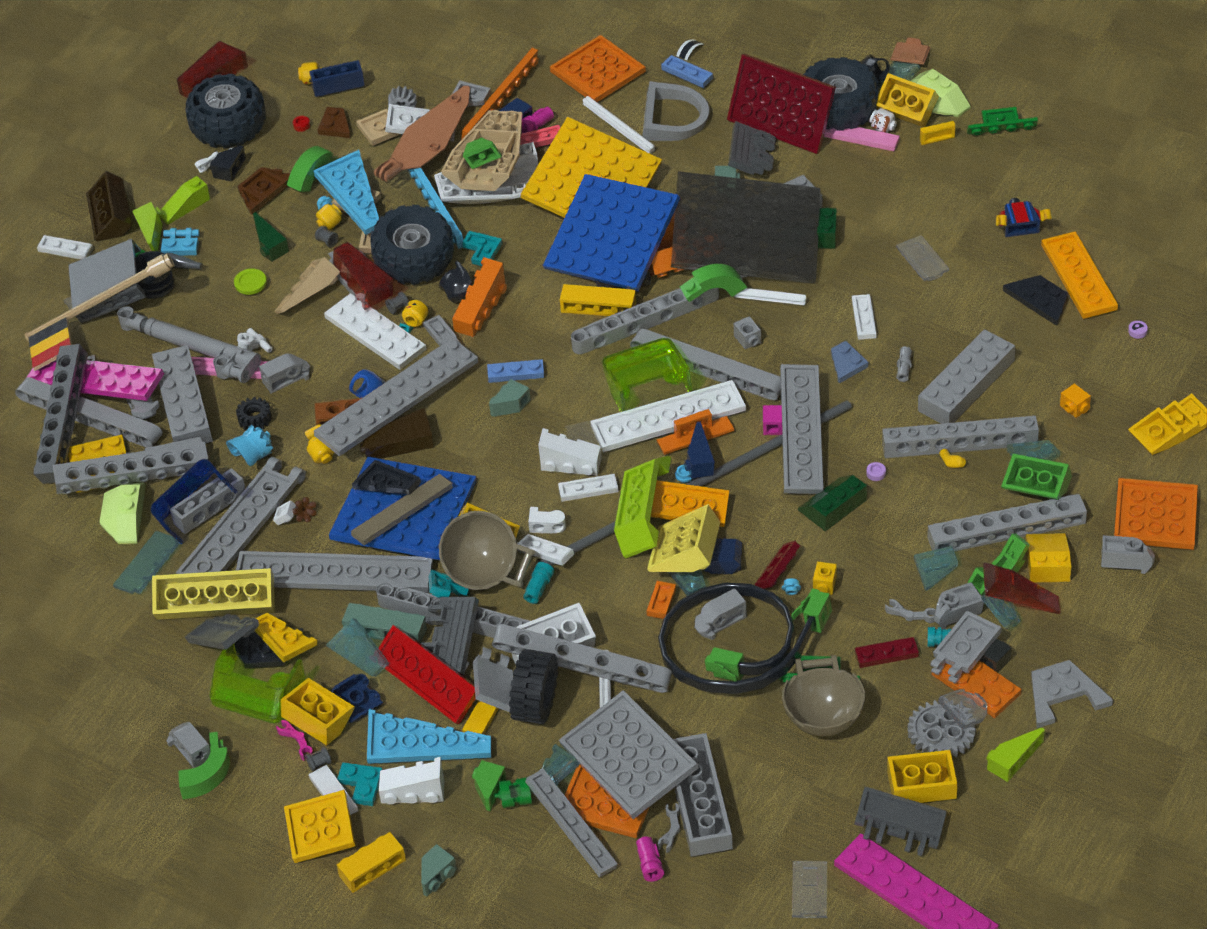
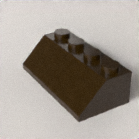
(108, 207)

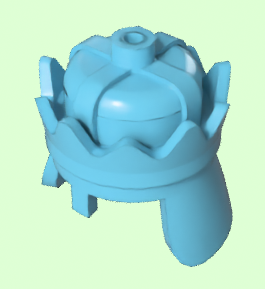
(251, 445)

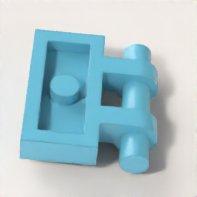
(180, 246)

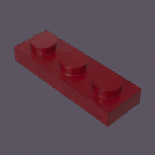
(777, 565)
(886, 652)

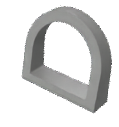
(659, 132)

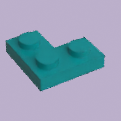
(483, 245)
(442, 585)
(364, 778)

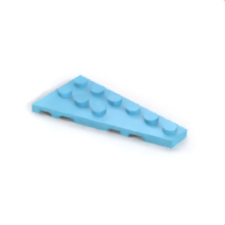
(350, 188)
(415, 740)

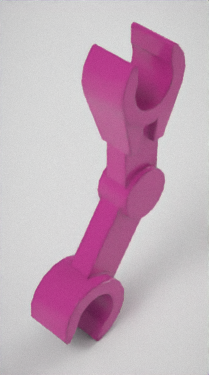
(289, 731)

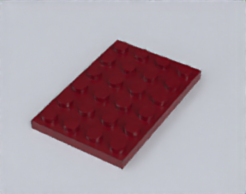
(781, 103)

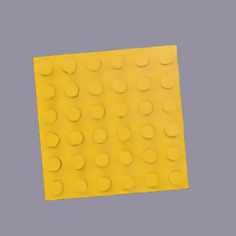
(584, 151)

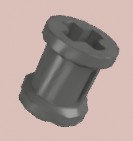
(326, 236)
(396, 303)
(318, 758)

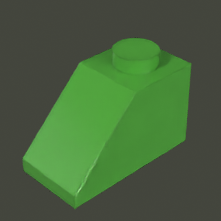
(480, 152)
(487, 781)

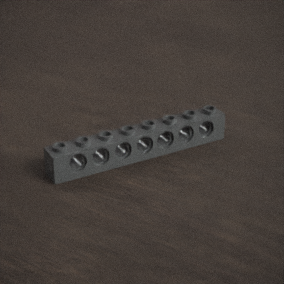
(60, 411)

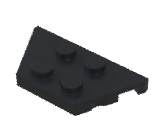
(1040, 296)
(256, 653)

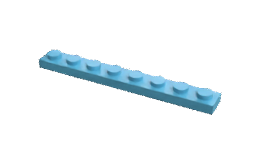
(435, 203)

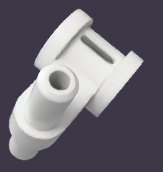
(253, 340)

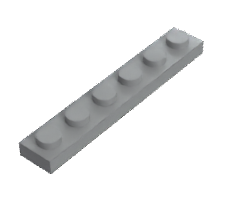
(571, 823)

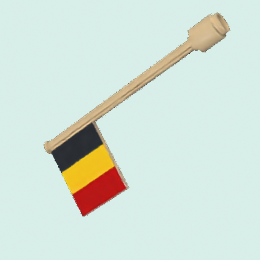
(48, 338)

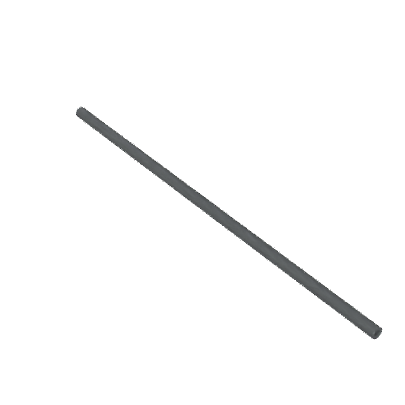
(718, 472)

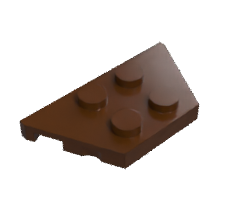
(262, 187)

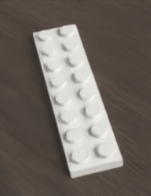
(659, 417)

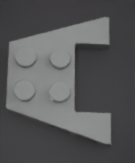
(1062, 683)

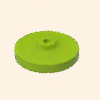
(250, 281)

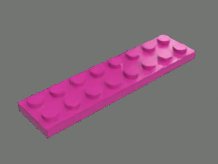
(110, 379)
(908, 888)

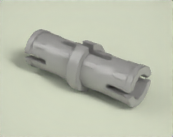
(904, 364)

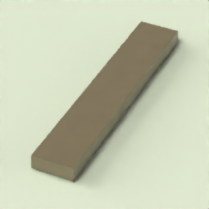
(401, 509)

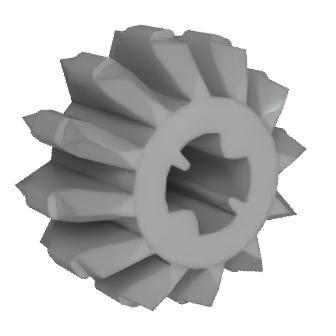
(402, 97)

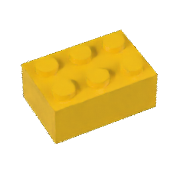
(907, 100)
(923, 776)

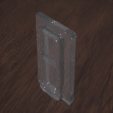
(922, 258)
(809, 889)

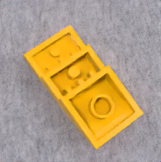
(1170, 425)

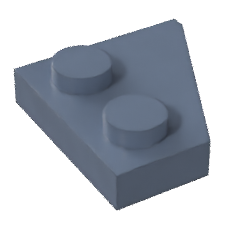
(847, 361)

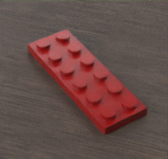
(427, 675)

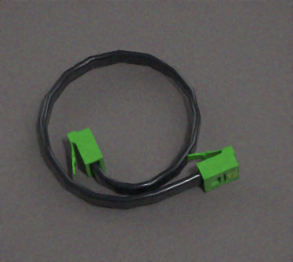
(731, 664)

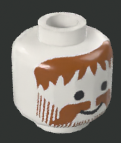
(883, 120)

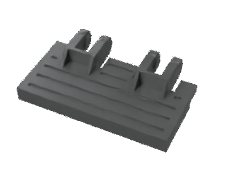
(749, 149)
(222, 631)
(453, 639)
(901, 817)

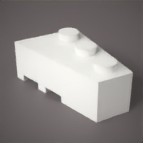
(413, 784)

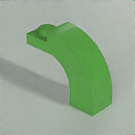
(302, 174)
(713, 277)
(1010, 558)
(207, 776)

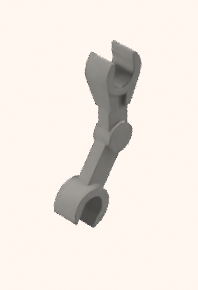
(909, 615)
(669, 837)

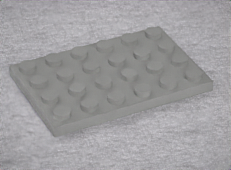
(628, 754)

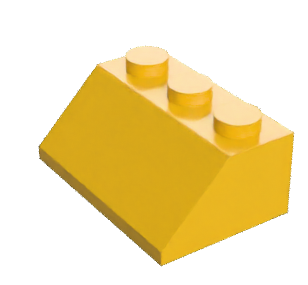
(316, 711)

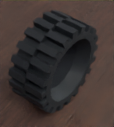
(533, 686)

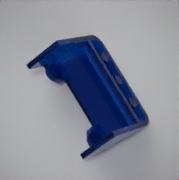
(184, 488)

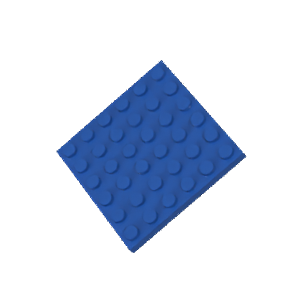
(611, 232)
(417, 533)

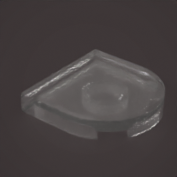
(964, 707)

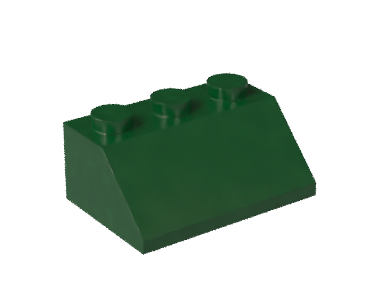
(835, 501)

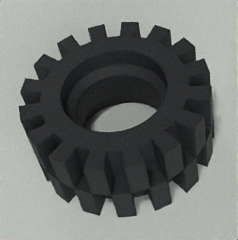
(252, 406)

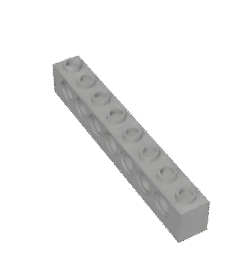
(958, 436)
(122, 463)
(1000, 524)

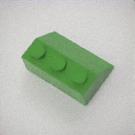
(1037, 476)

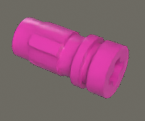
(537, 119)
(650, 863)

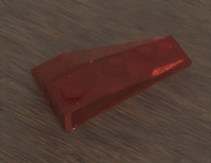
(1015, 588)

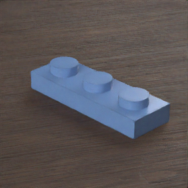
(687, 71)
(515, 370)

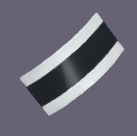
(686, 48)

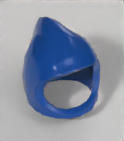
(370, 383)

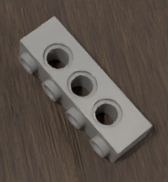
(206, 502)

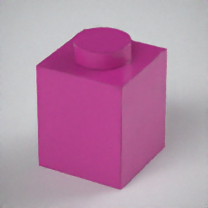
(772, 420)

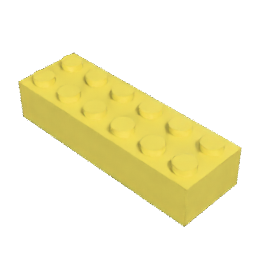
(213, 594)

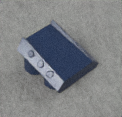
(725, 557)
(359, 694)

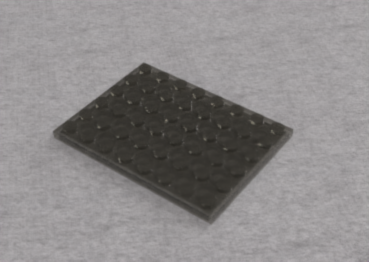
(747, 225)

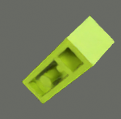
(186, 198)
(150, 224)
(1014, 753)

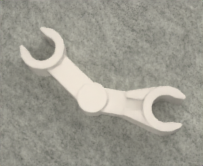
(203, 164)

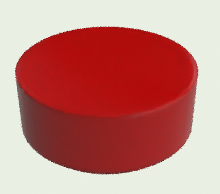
(301, 123)

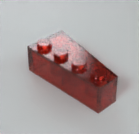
(218, 60)
(362, 275)

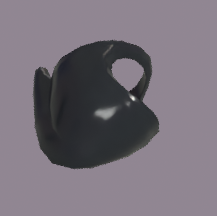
(872, 63)
(455, 283)

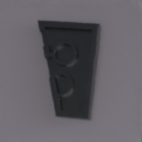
(387, 479)

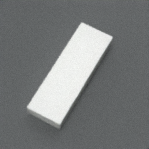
(64, 247)
(864, 316)
(588, 487)
(547, 550)
(327, 783)

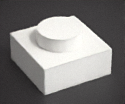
(284, 513)

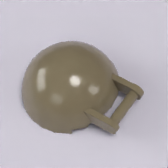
(481, 550)
(823, 698)

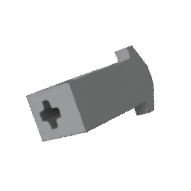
(283, 372)
(143, 409)
(1126, 553)
(955, 602)
(720, 614)
(189, 743)

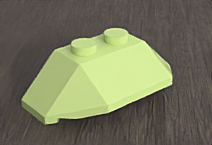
(950, 100)
(123, 512)

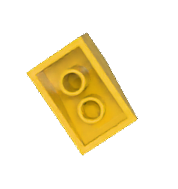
(1048, 557)

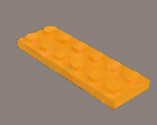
(1079, 275)

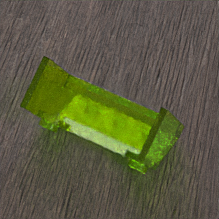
(642, 365)
(248, 694)

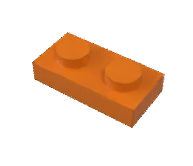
(661, 599)

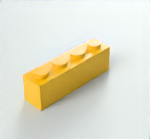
(595, 300)

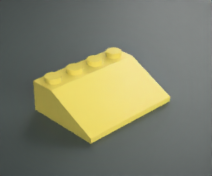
(686, 542)

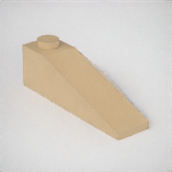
(314, 278)

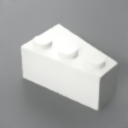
(568, 456)

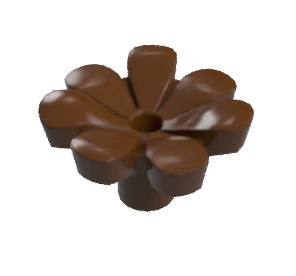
(304, 509)

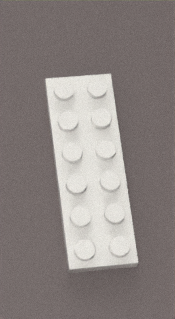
(375, 331)

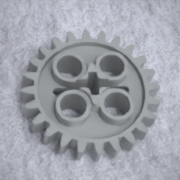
(937, 731)

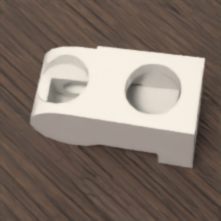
(546, 522)

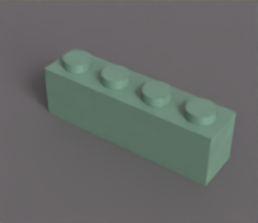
(379, 621)

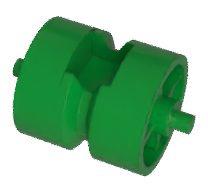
(514, 792)

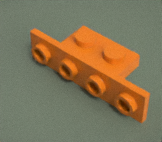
(685, 427)

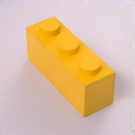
(371, 862)

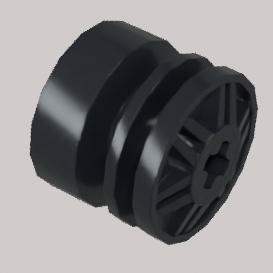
(153, 286)

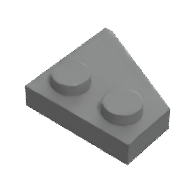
(478, 93)

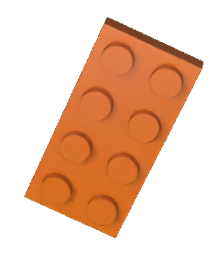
(989, 684)

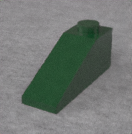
(271, 242)

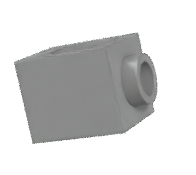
(747, 332)

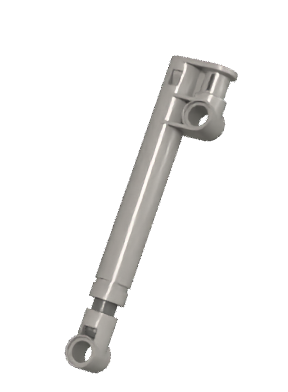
(228, 359)

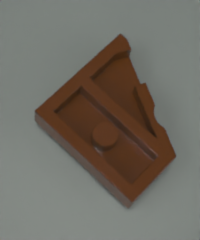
(334, 123)

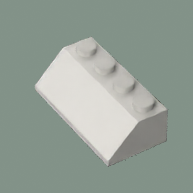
(564, 624)

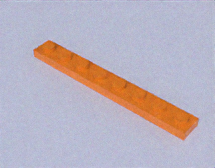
(505, 89)

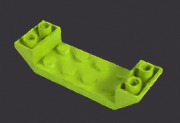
(635, 504)

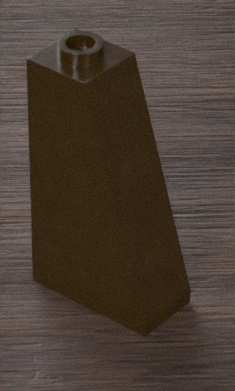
(400, 437)

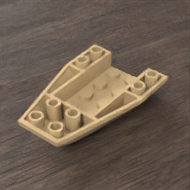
(505, 132)

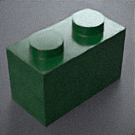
(827, 228)

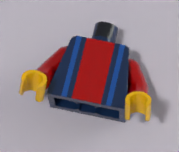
(1021, 218)

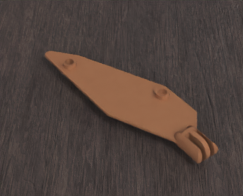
(426, 136)

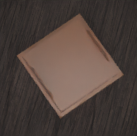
(911, 51)

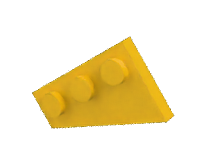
(283, 639)

